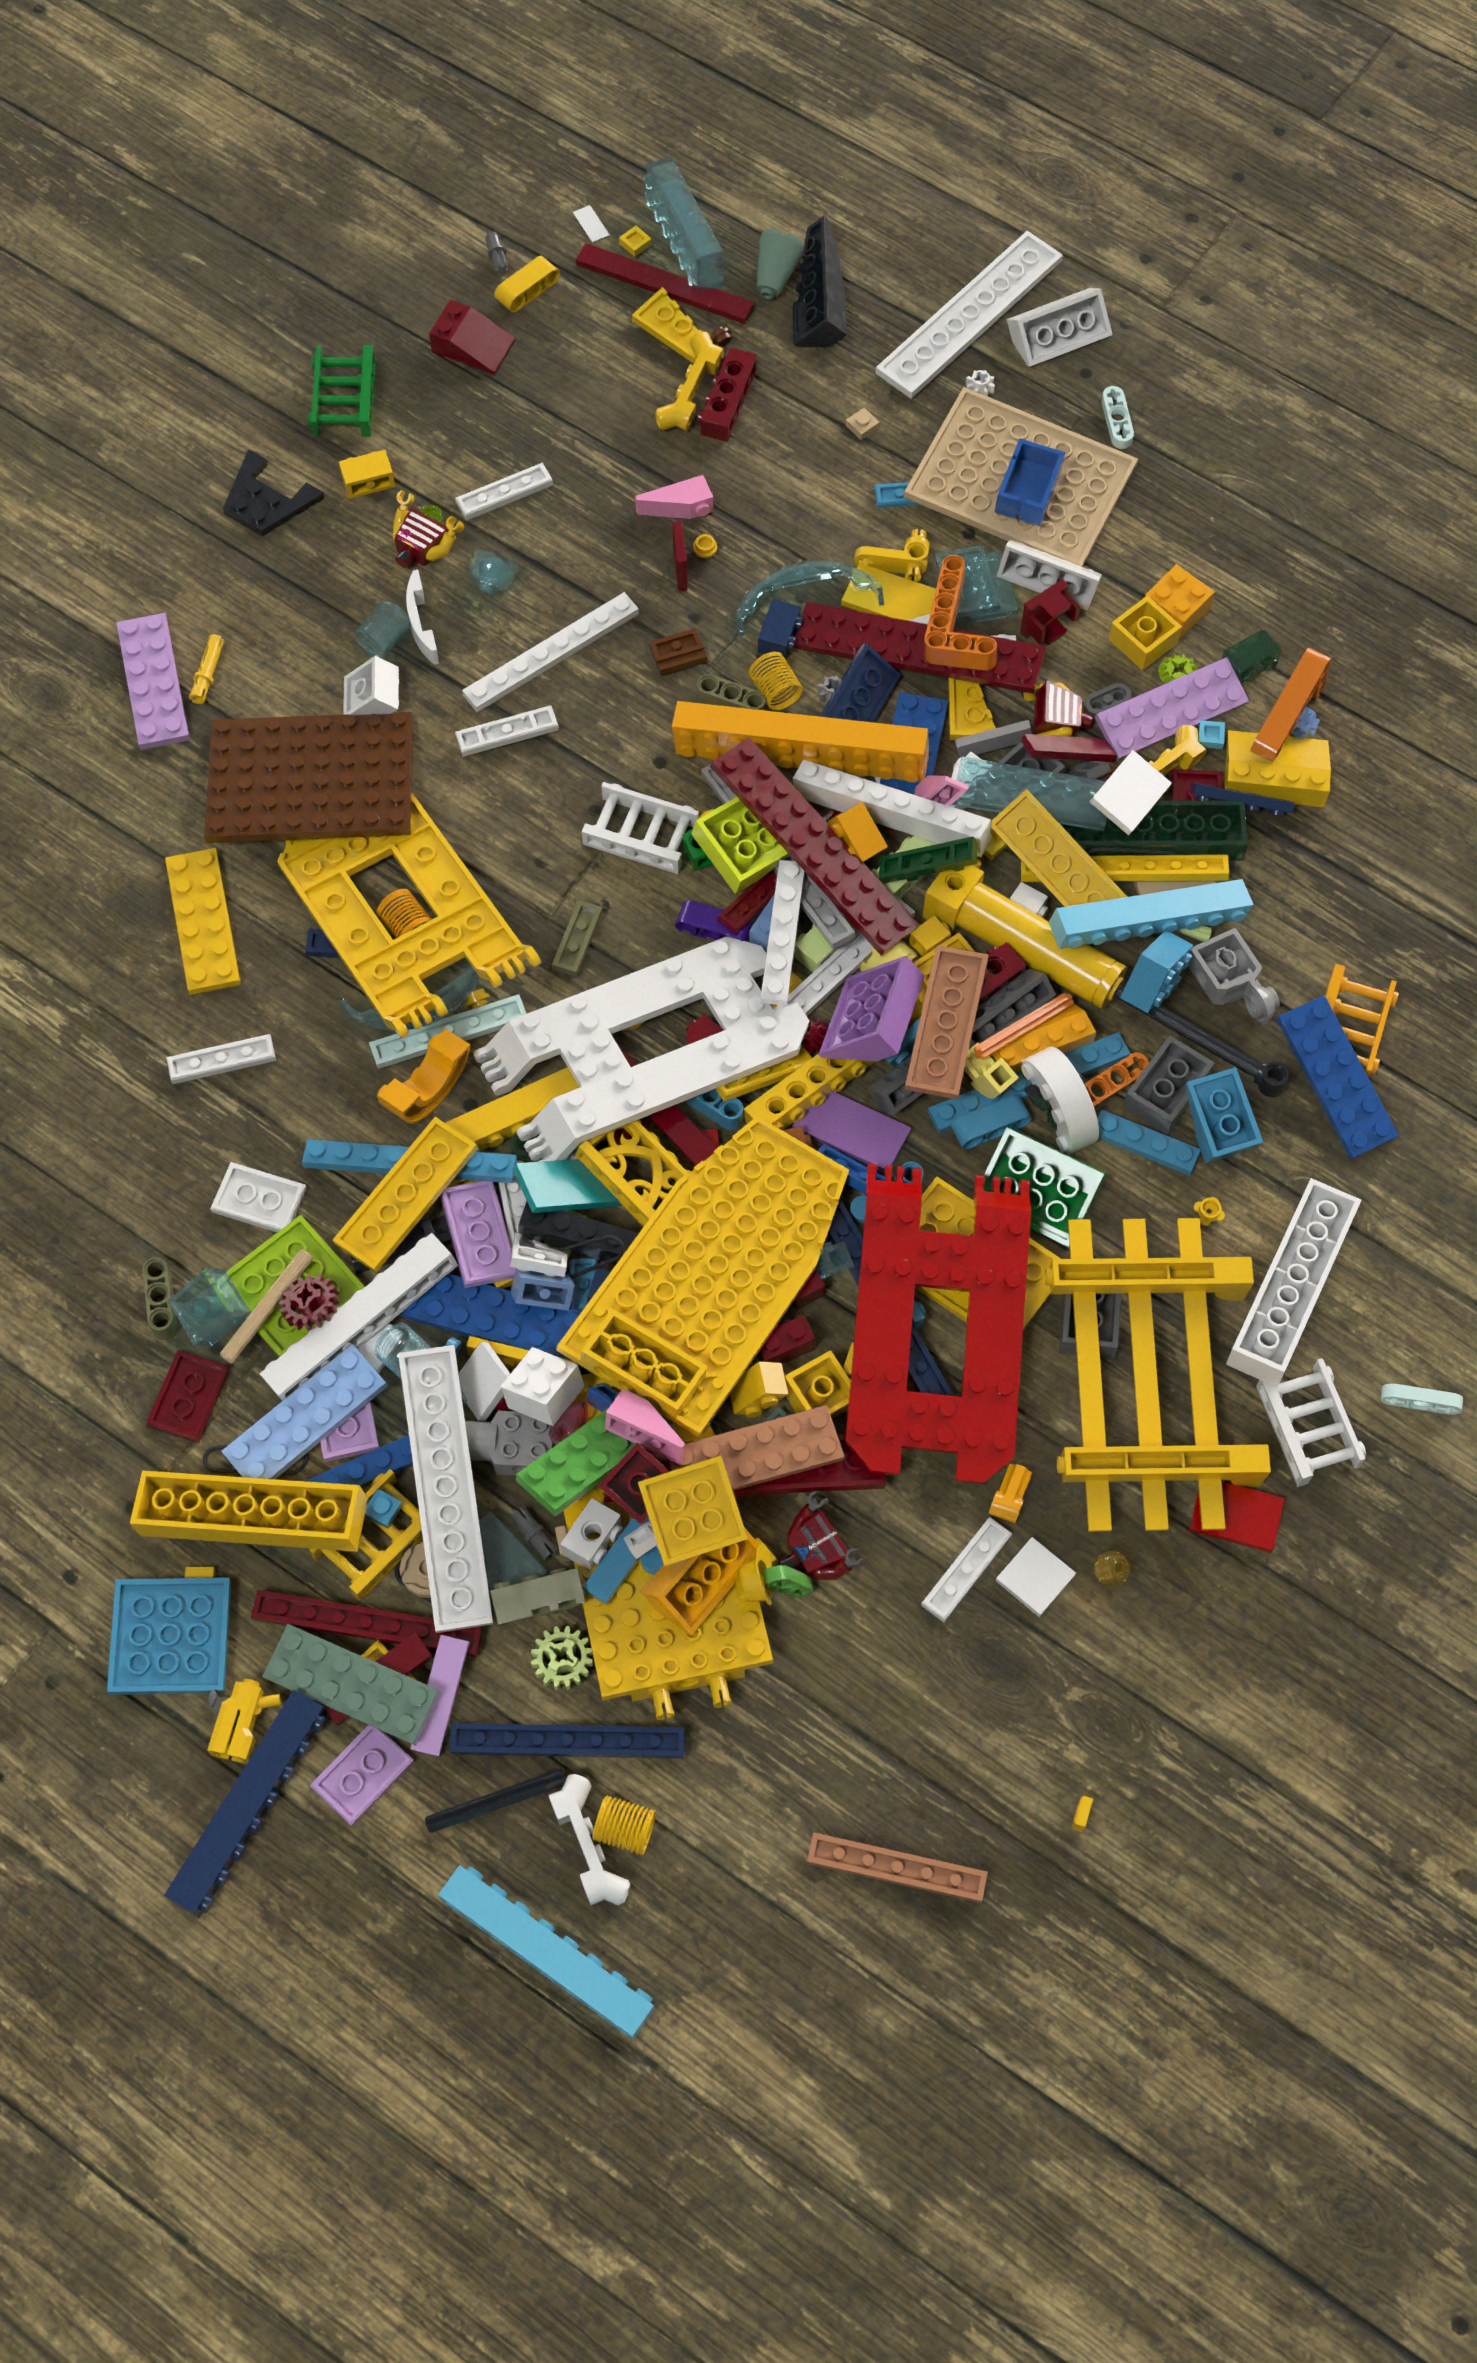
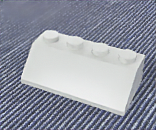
(1060, 326)
(1040, 571)

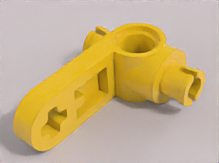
(898, 560)

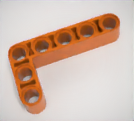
(941, 643)
(1303, 684)

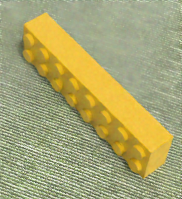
(249, 1510)

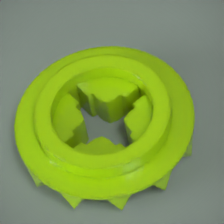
(1168, 665)

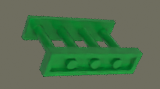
(363, 400)

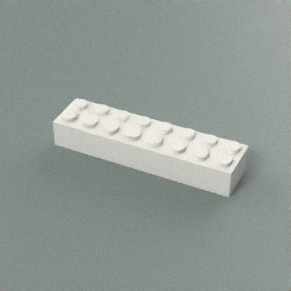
(1293, 1282)

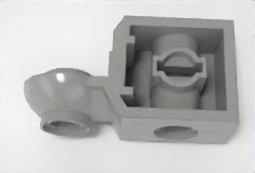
(1232, 972)

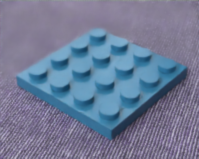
(169, 1636)

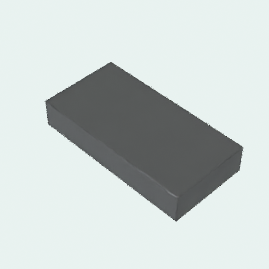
(1089, 769)

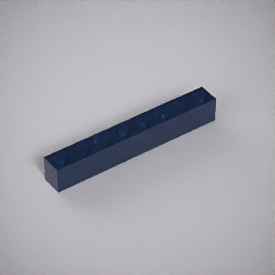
(246, 1804)

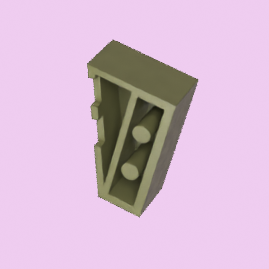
(536, 1596)

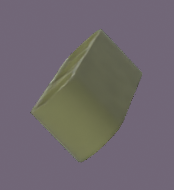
(723, 689)
(153, 1288)

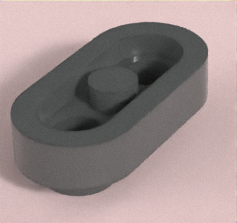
(1105, 699)

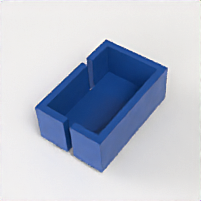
(1029, 482)

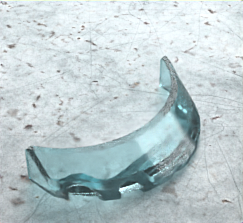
(802, 573)
(452, 995)

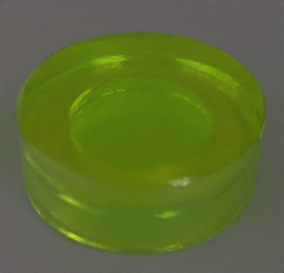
(433, 512)

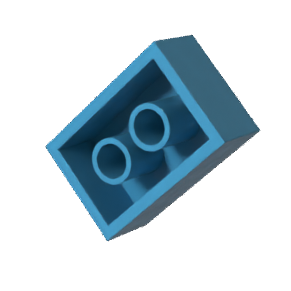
(1157, 971)

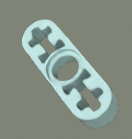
(1113, 425)
(1421, 1399)

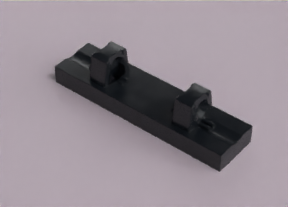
(437, 1226)

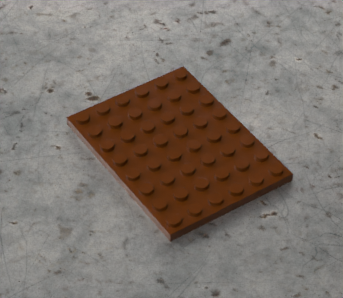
(309, 777)

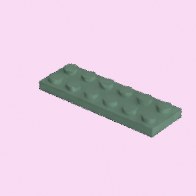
(351, 1684)

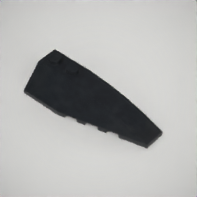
(821, 302)

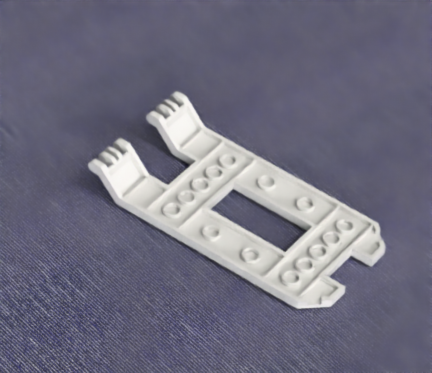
(609, 1088)

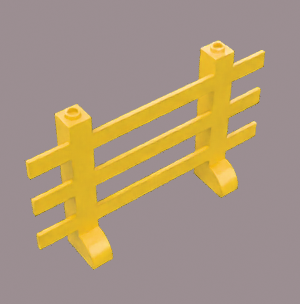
(1150, 1461)

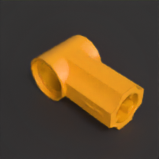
(1008, 1499)

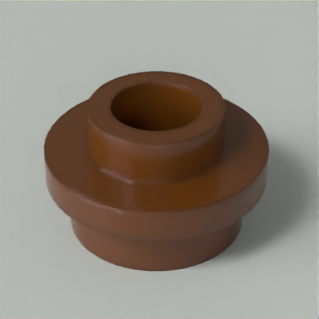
(721, 336)

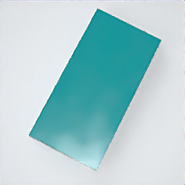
(562, 1186)

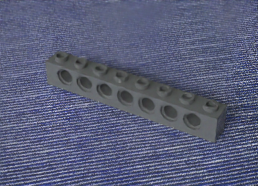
(999, 1011)

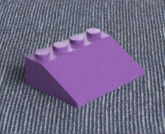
(873, 1012)

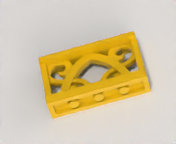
(599, 1164)

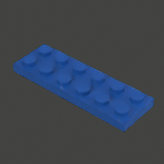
(921, 713)
(1337, 1077)

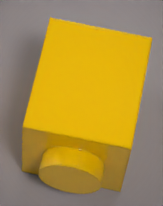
(929, 935)

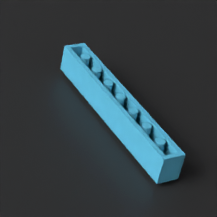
(1150, 914)
(547, 1952)

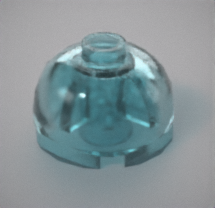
(492, 572)

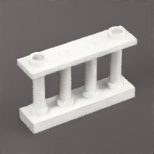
(634, 849)
(1292, 1441)

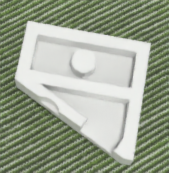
(537, 1258)

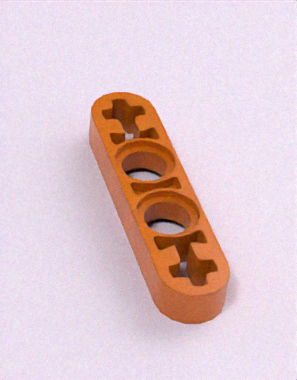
(1108, 1086)

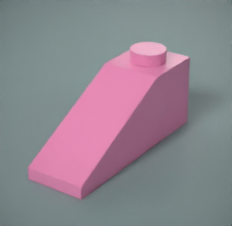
(679, 500)
(940, 789)
(640, 1423)

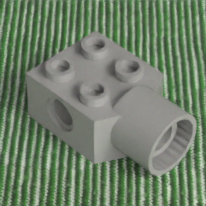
(508, 1441)

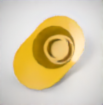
(750, 1580)

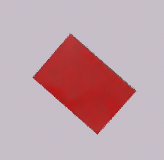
(1249, 1517)

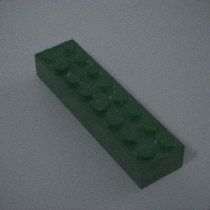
(1175, 827)

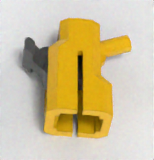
(237, 1719)

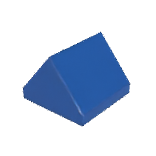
(601, 1396)

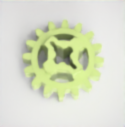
(568, 1647)

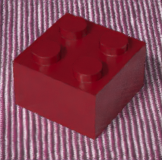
(622, 1481)

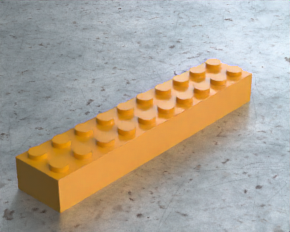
(790, 738)

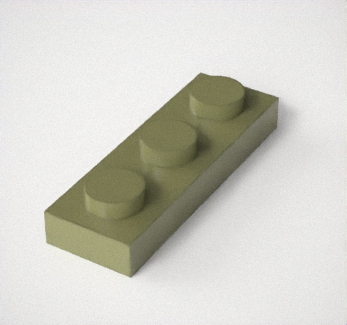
(577, 938)

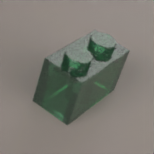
(1253, 656)

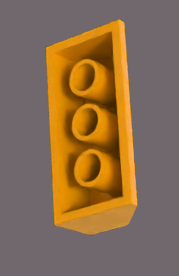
(1065, 1032)
(695, 1586)

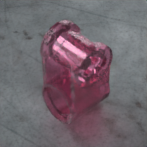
(569, 1422)

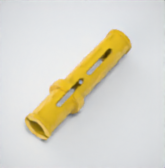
(204, 676)

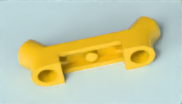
(682, 412)
(1185, 754)

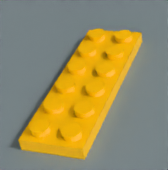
(1052, 853)
(202, 921)
(405, 1194)

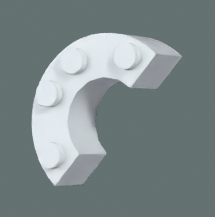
(1068, 1098)

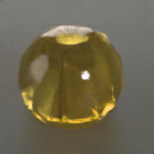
(1112, 1568)

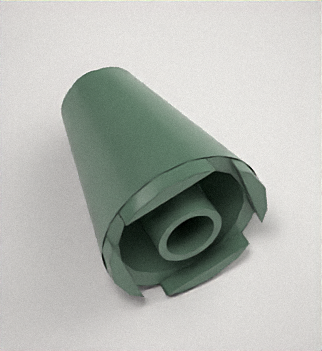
(776, 261)

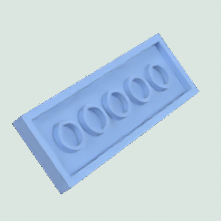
(306, 1417)

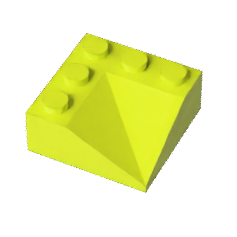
(737, 844)

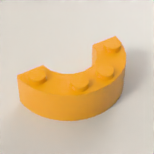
(429, 1082)

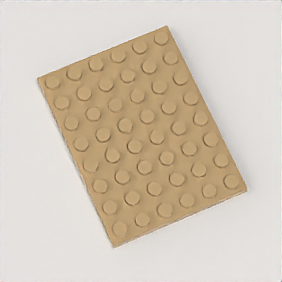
(971, 459)

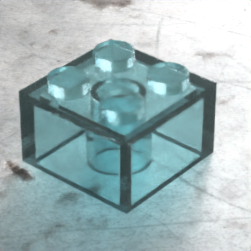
(209, 1306)

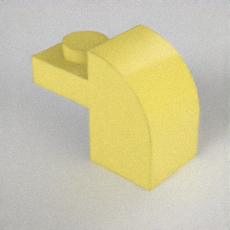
(988, 1076)

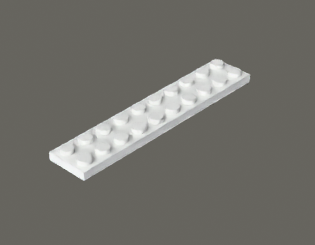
(968, 314)
(445, 1489)

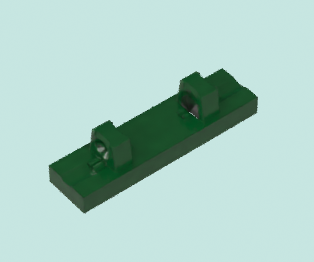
(928, 860)

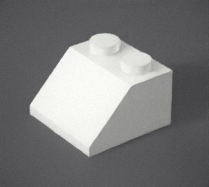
(372, 688)

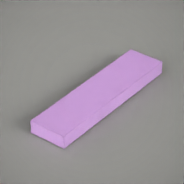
(446, 1678)

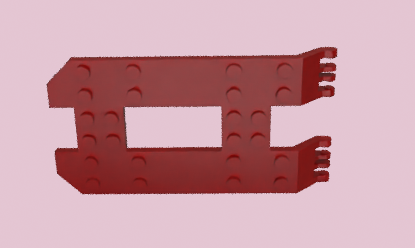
(994, 1272)

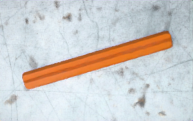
(1023, 1026)

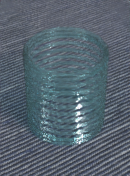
(383, 626)
(412, 1336)

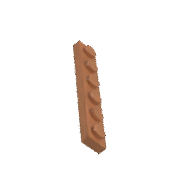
(897, 1867)

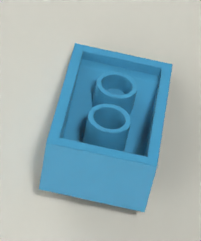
(1222, 1116)

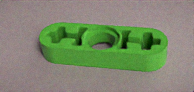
(788, 1581)

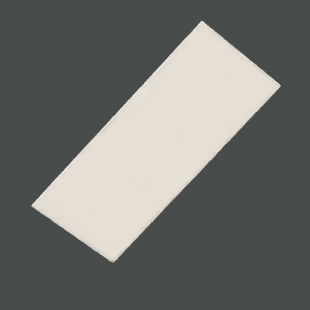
(591, 223)

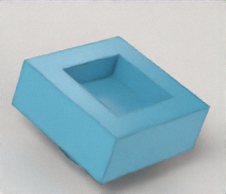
(1211, 734)

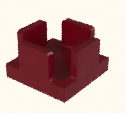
(1042, 611)

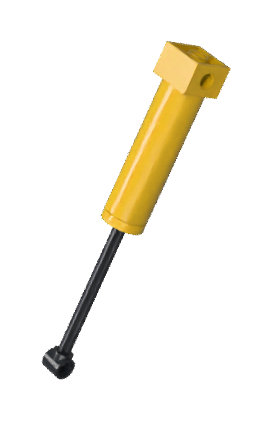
(967, 903)

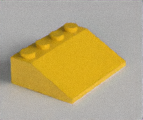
(1297, 775)

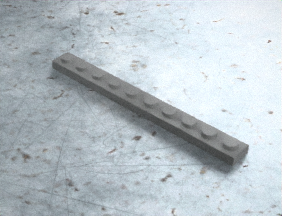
(813, 900)

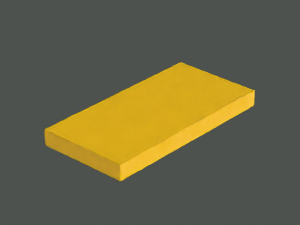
(901, 596)

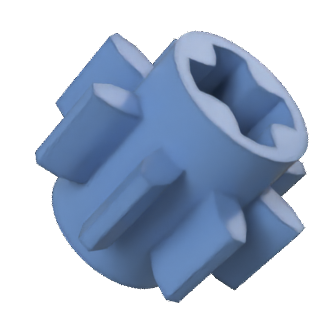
(1306, 724)

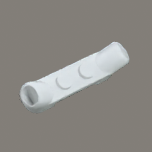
(597, 1882)

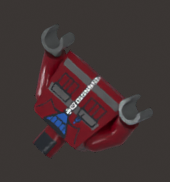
(816, 1545)

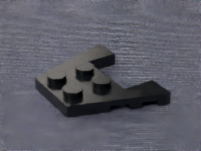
(261, 506)

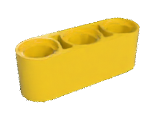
(527, 284)

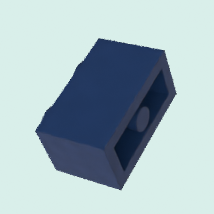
(780, 628)

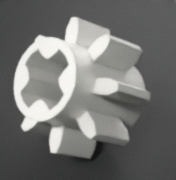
(981, 382)

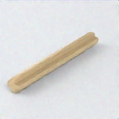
(265, 1306)

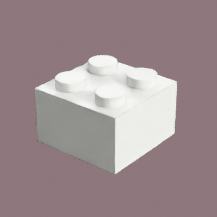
(542, 1386)

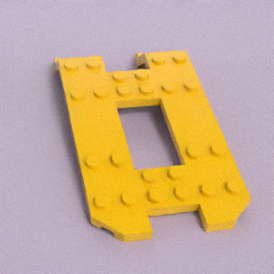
(390, 968)

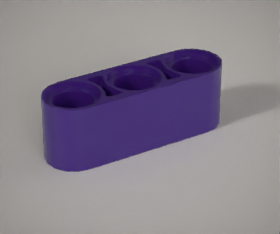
(702, 922)

